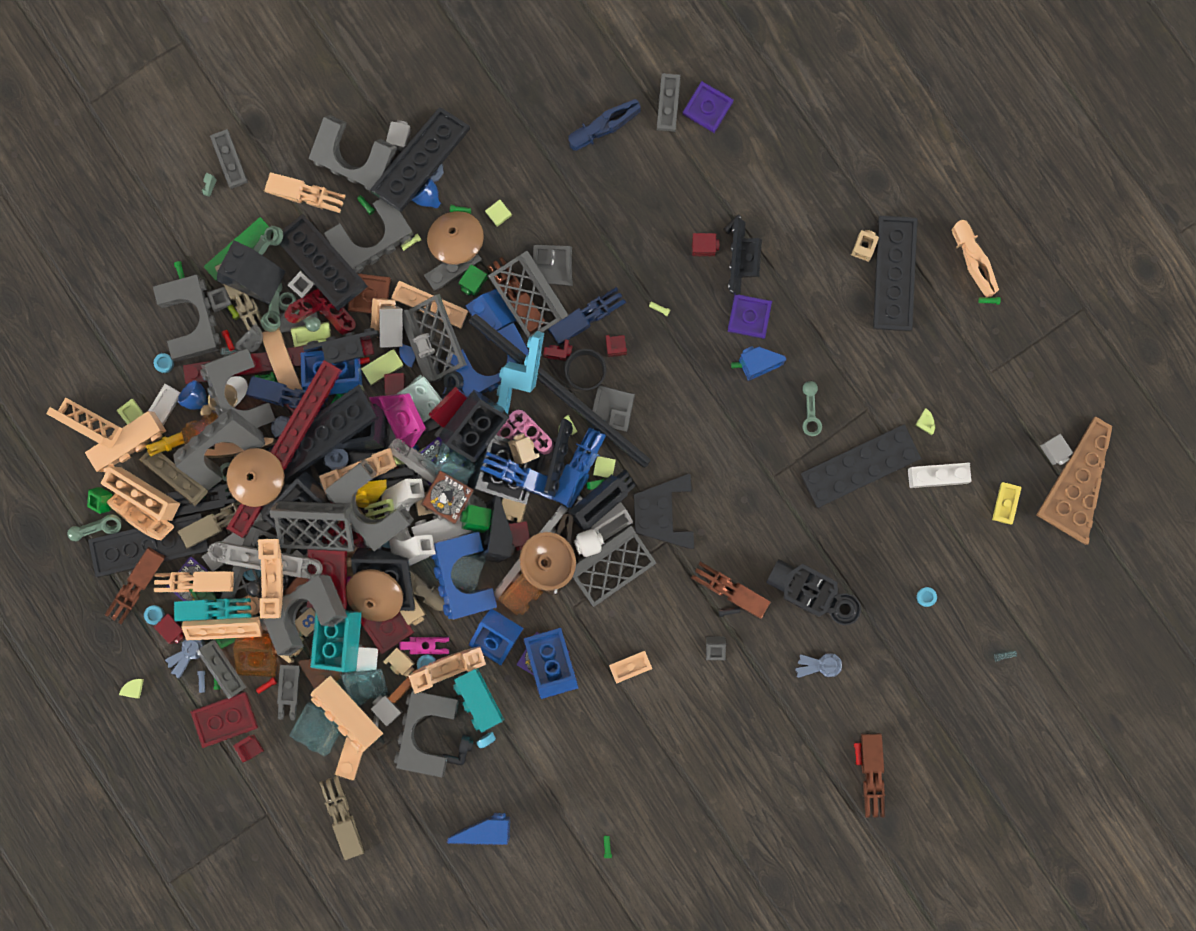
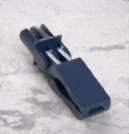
(603, 125)
(581, 319)
(276, 393)

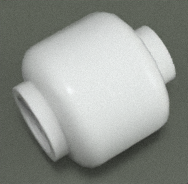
(588, 543)

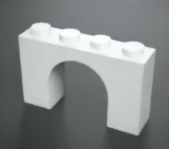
(402, 544)

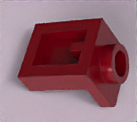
(555, 353)

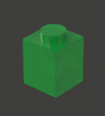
(472, 281)
(475, 518)

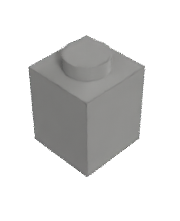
(399, 134)
(301, 284)
(1057, 450)
(385, 709)

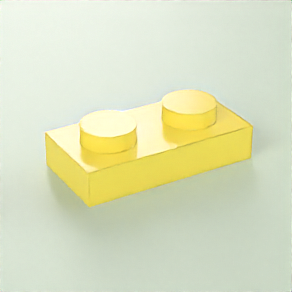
(1006, 503)

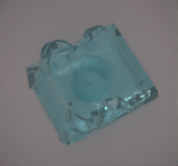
(454, 464)
(467, 572)
(364, 685)
(315, 730)

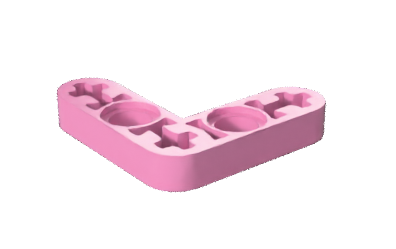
(523, 427)

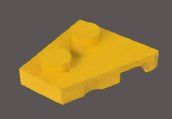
(370, 493)

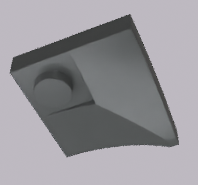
(554, 263)
(614, 406)

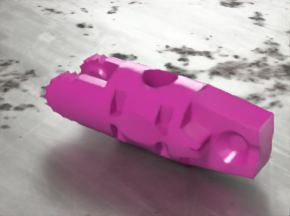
(415, 645)

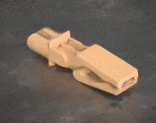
(298, 191)
(975, 257)
(201, 582)

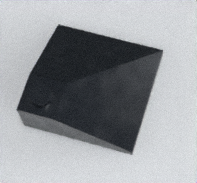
(489, 484)
(302, 490)
(391, 564)

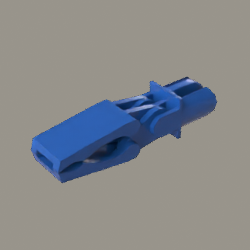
(507, 470)
(576, 473)

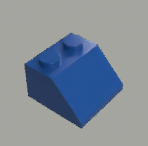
(492, 310)
(759, 361)
(496, 636)

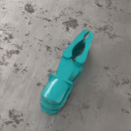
(205, 609)

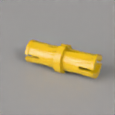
(165, 444)

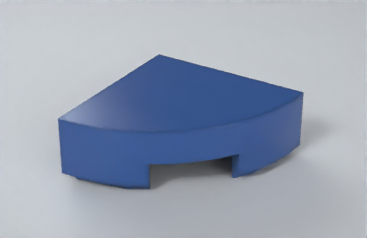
(407, 355)

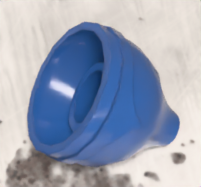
(428, 195)
(193, 396)

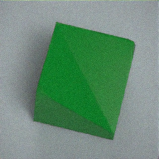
(98, 500)

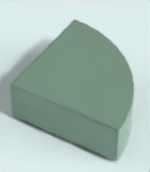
(210, 182)

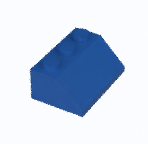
(347, 380)

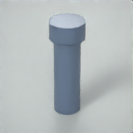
(201, 681)

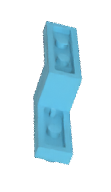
(521, 376)

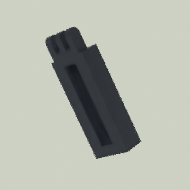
(595, 505)
(188, 508)

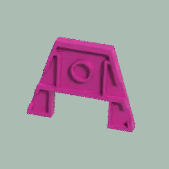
(401, 416)

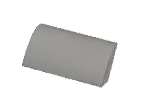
(390, 326)
(613, 521)

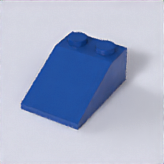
(550, 663)
(487, 831)

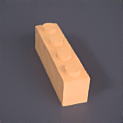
(131, 439)
(140, 493)
(346, 714)

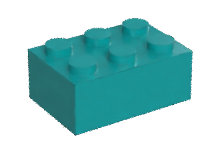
(337, 646)
(478, 700)

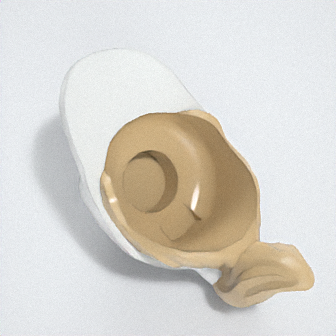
(234, 392)

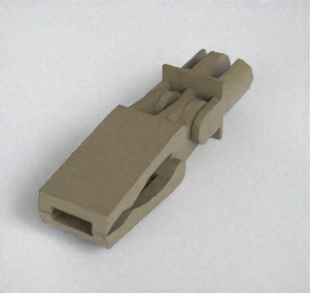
(244, 307)
(207, 526)
(431, 596)
(344, 824)

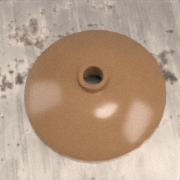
(459, 246)
(267, 478)
(558, 560)
(376, 588)

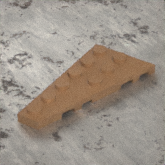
(1076, 490)

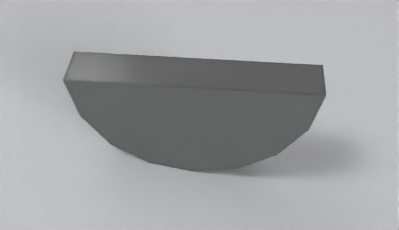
(251, 339)

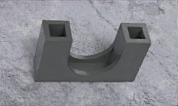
(327, 154)
(396, 233)
(203, 338)
(218, 373)
(227, 428)
(374, 531)
(327, 605)
(410, 755)

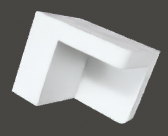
(366, 658)

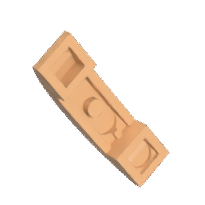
(280, 359)
(380, 462)
(139, 518)
(272, 578)
(446, 667)

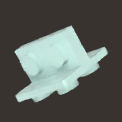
(423, 396)

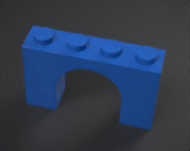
(483, 383)
(458, 603)

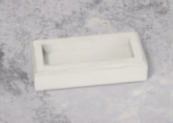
(165, 403)

